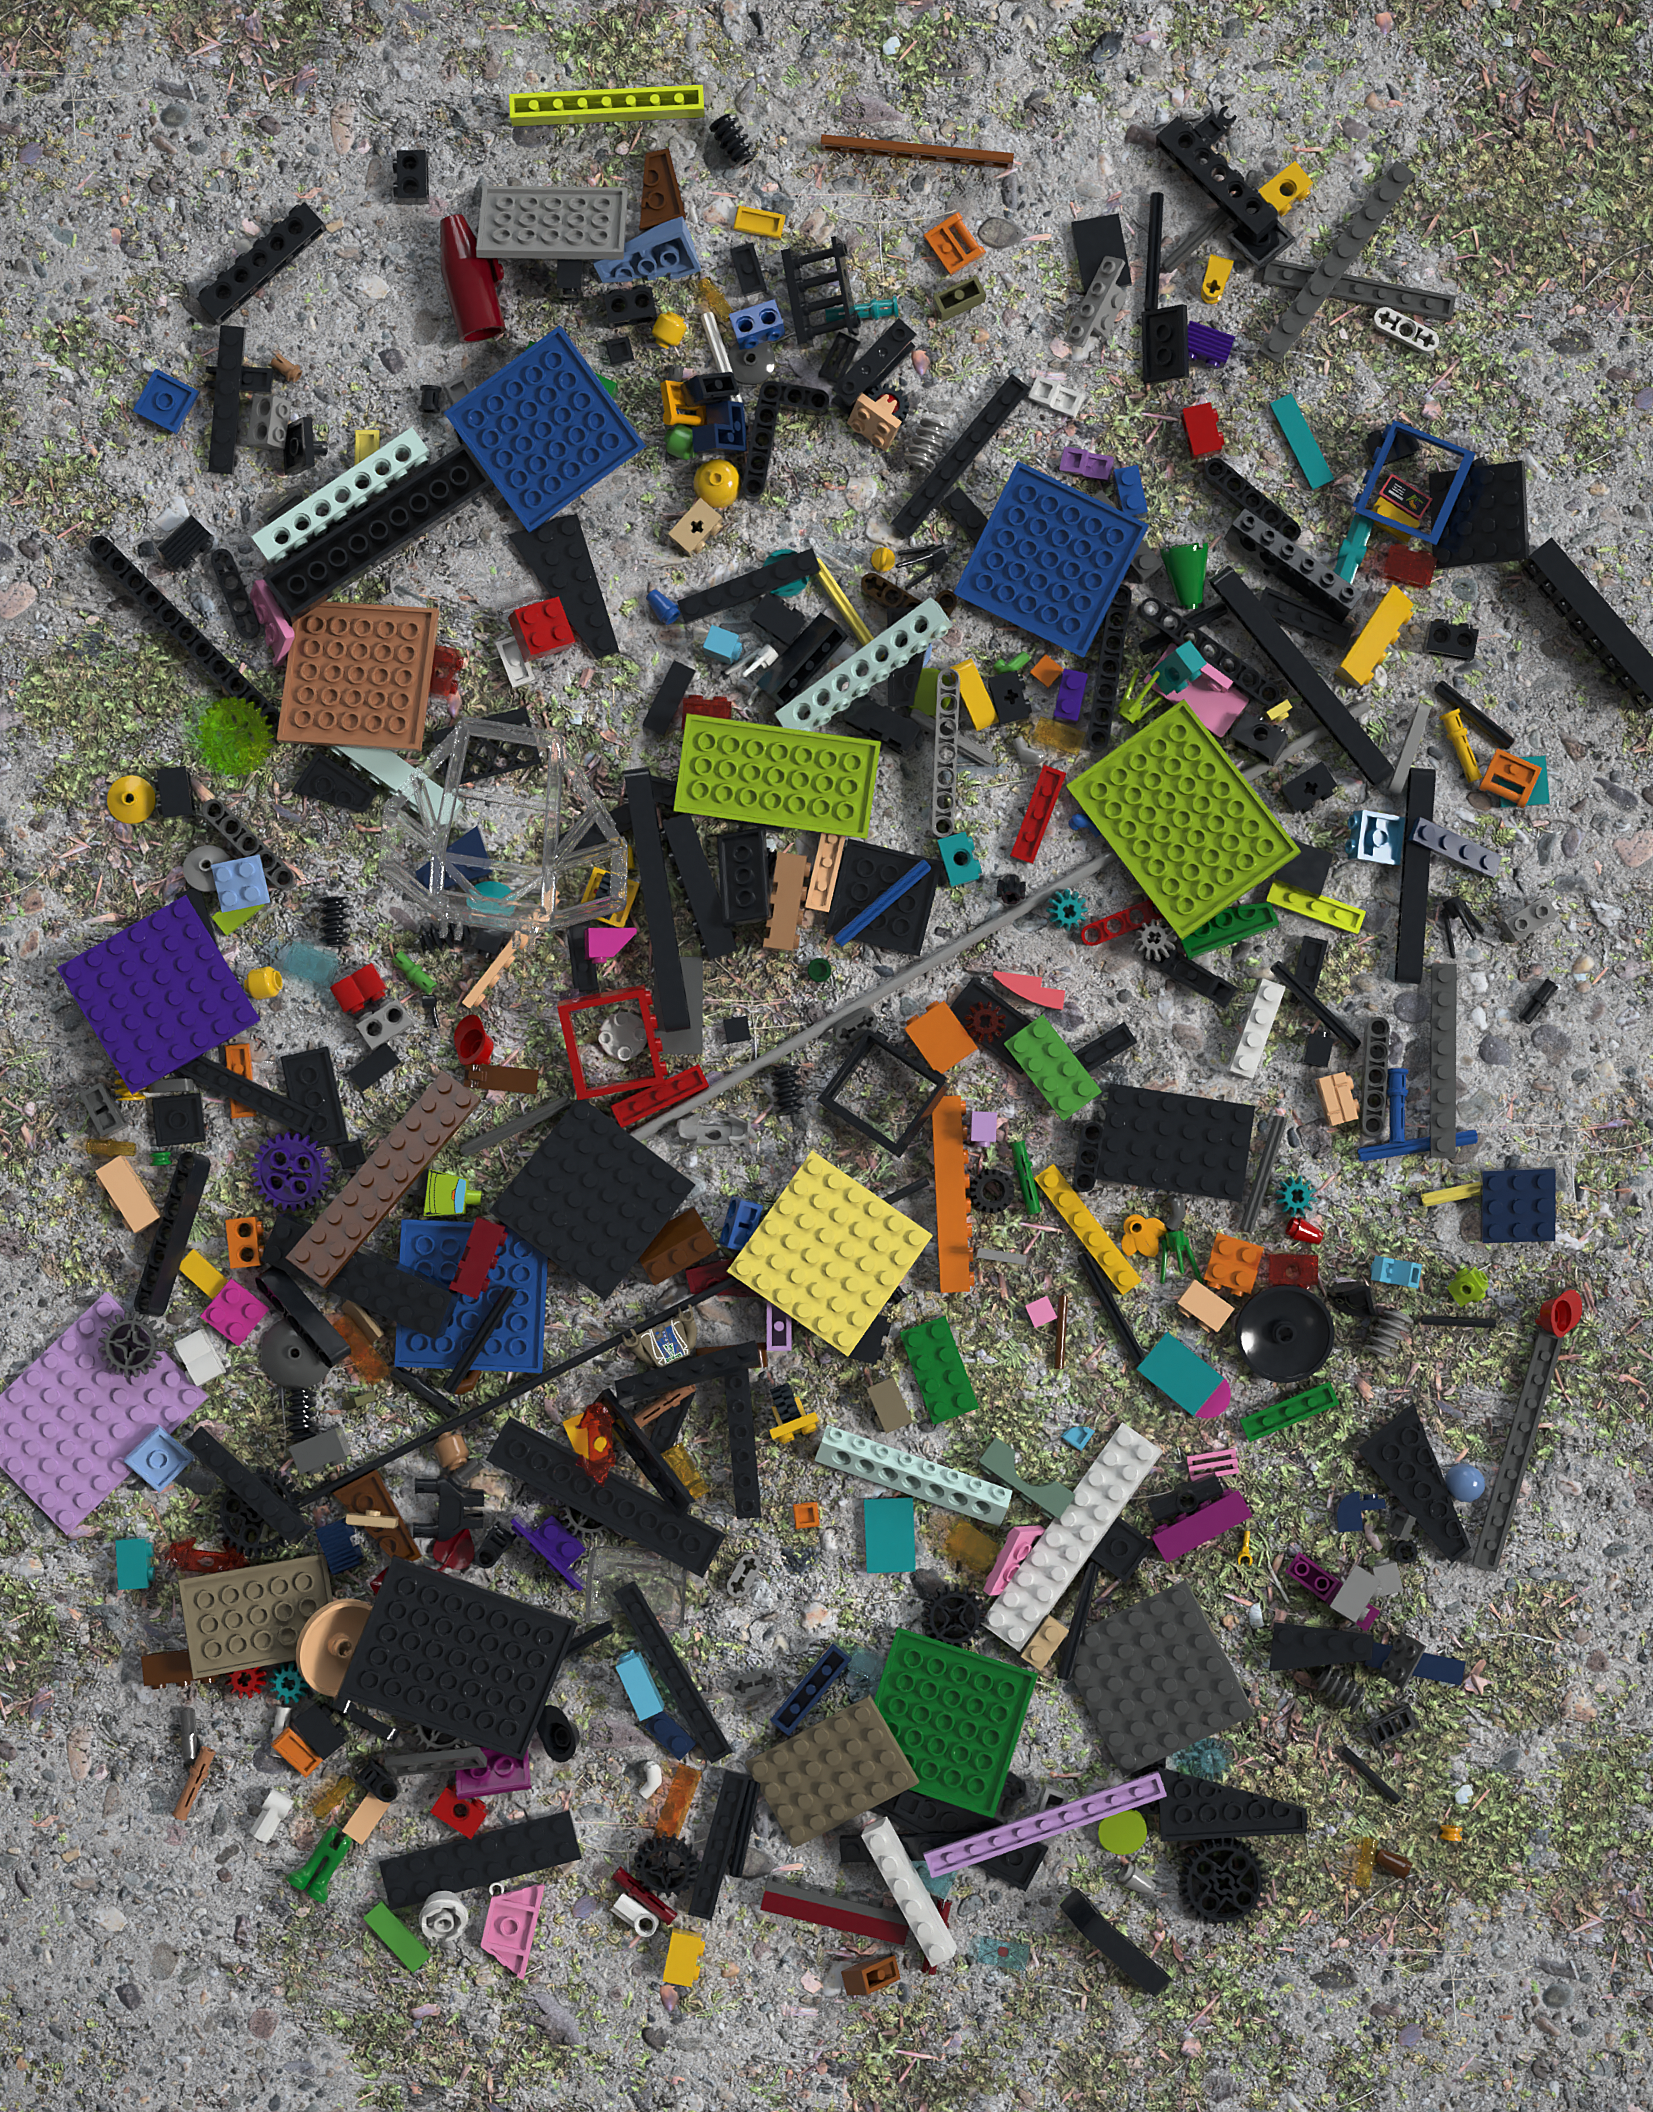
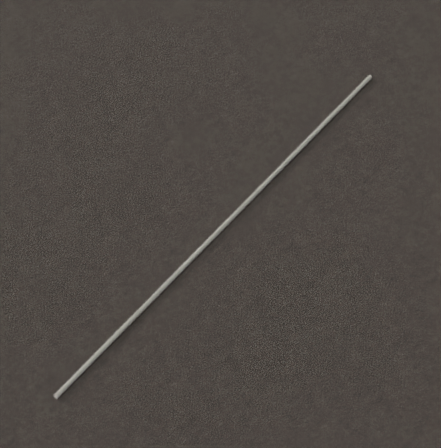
(938, 957)

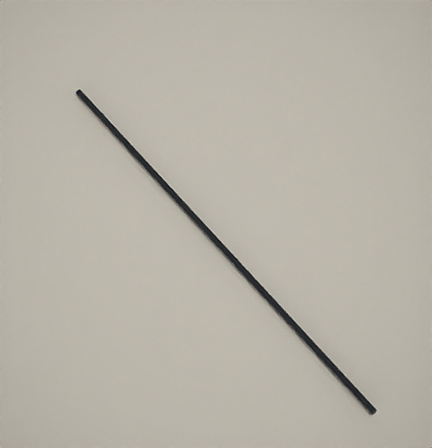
(551, 1373)

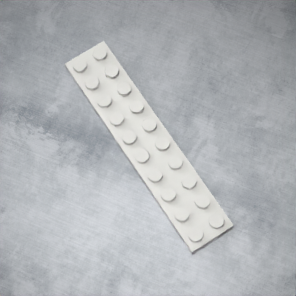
(1071, 1537)

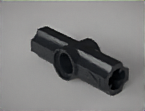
(1171, 1502)

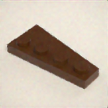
(372, 1494)

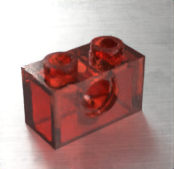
(449, 658)
(1306, 1264)

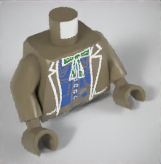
(665, 1342)

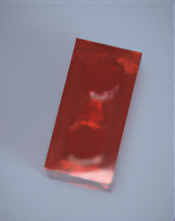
(1408, 566)

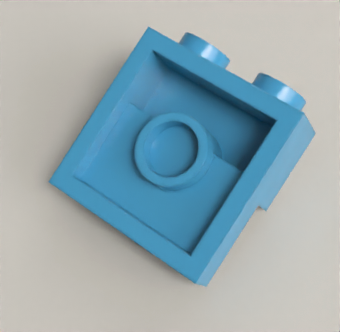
(1375, 837)

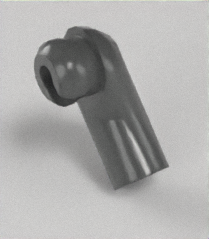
(1178, 1211)

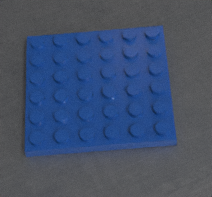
(545, 429)
(1051, 559)
(517, 1340)

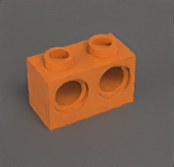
(238, 1243)

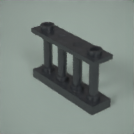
(798, 285)
(874, 365)

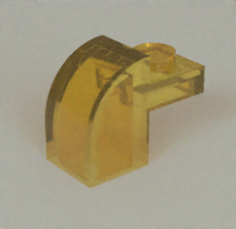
(686, 1470)

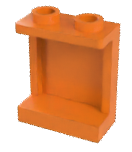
(940, 1037)

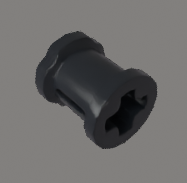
(429, 399)

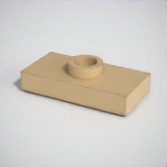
(372, 1518)

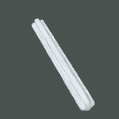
(718, 349)

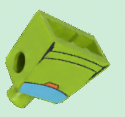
(448, 1194)

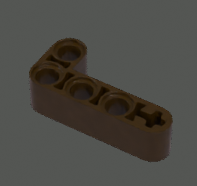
(905, 598)

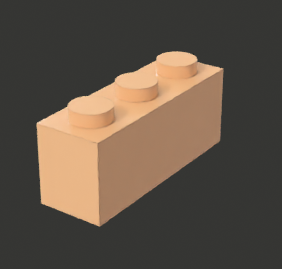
(128, 1194)

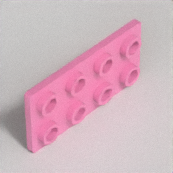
(1209, 697)

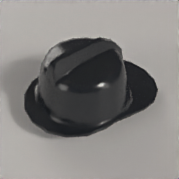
(557, 1734)

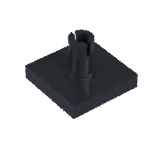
(301, 447)

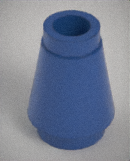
(663, 607)

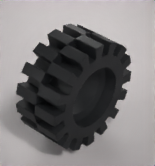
(977, 1191)

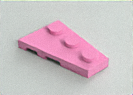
(277, 630)
(1016, 1548)

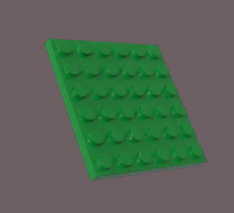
(954, 1717)

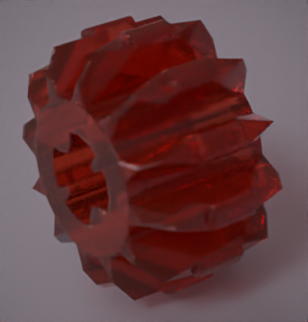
(993, 1022)

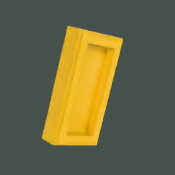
(759, 222)
(203, 1273)

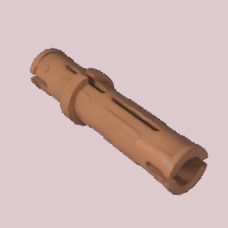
(662, 1404)
(198, 1773)

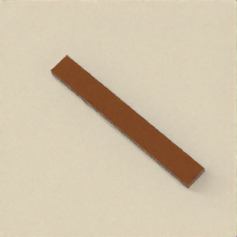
(917, 151)

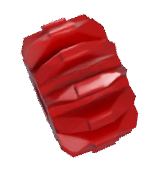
(242, 1687)

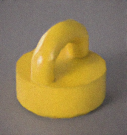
(883, 560)

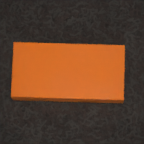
(296, 1752)

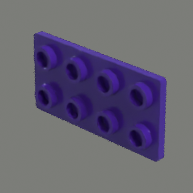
(555, 1545)

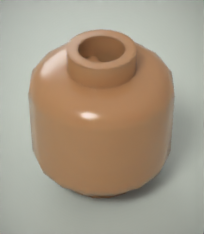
(451, 1451)

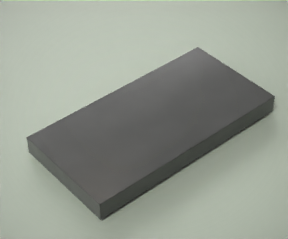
(690, 1040)

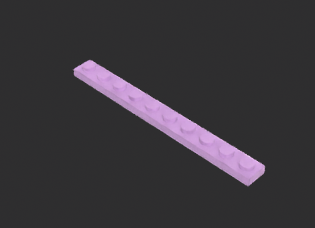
(1044, 1824)

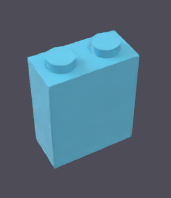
(639, 1684)

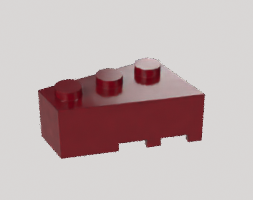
(479, 1257)

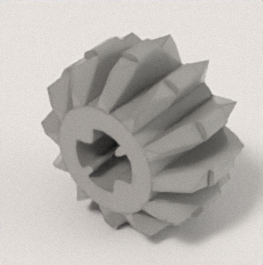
(1146, 944)

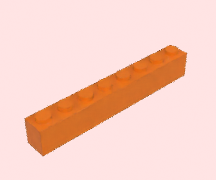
(950, 1195)

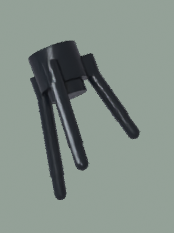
(933, 555)
(1457, 908)

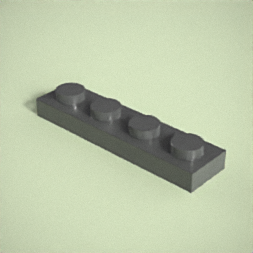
(437, 1761)

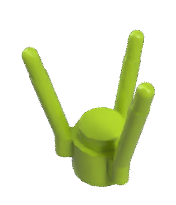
(1131, 709)

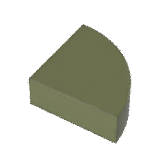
(358, 1401)

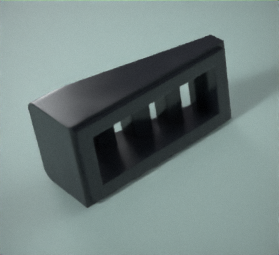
(1388, 1737)

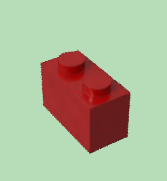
(1201, 430)

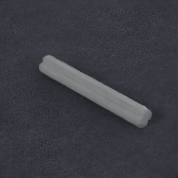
(964, 745)

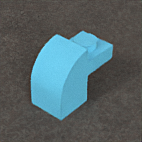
(1395, 1272)

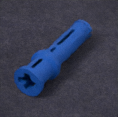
(1397, 1093)

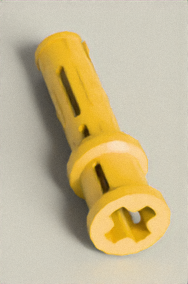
(1457, 735)

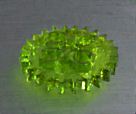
(250, 753)

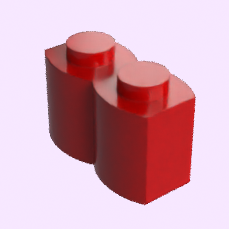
(359, 988)

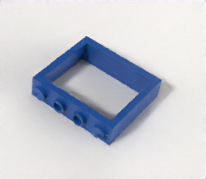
(1380, 456)

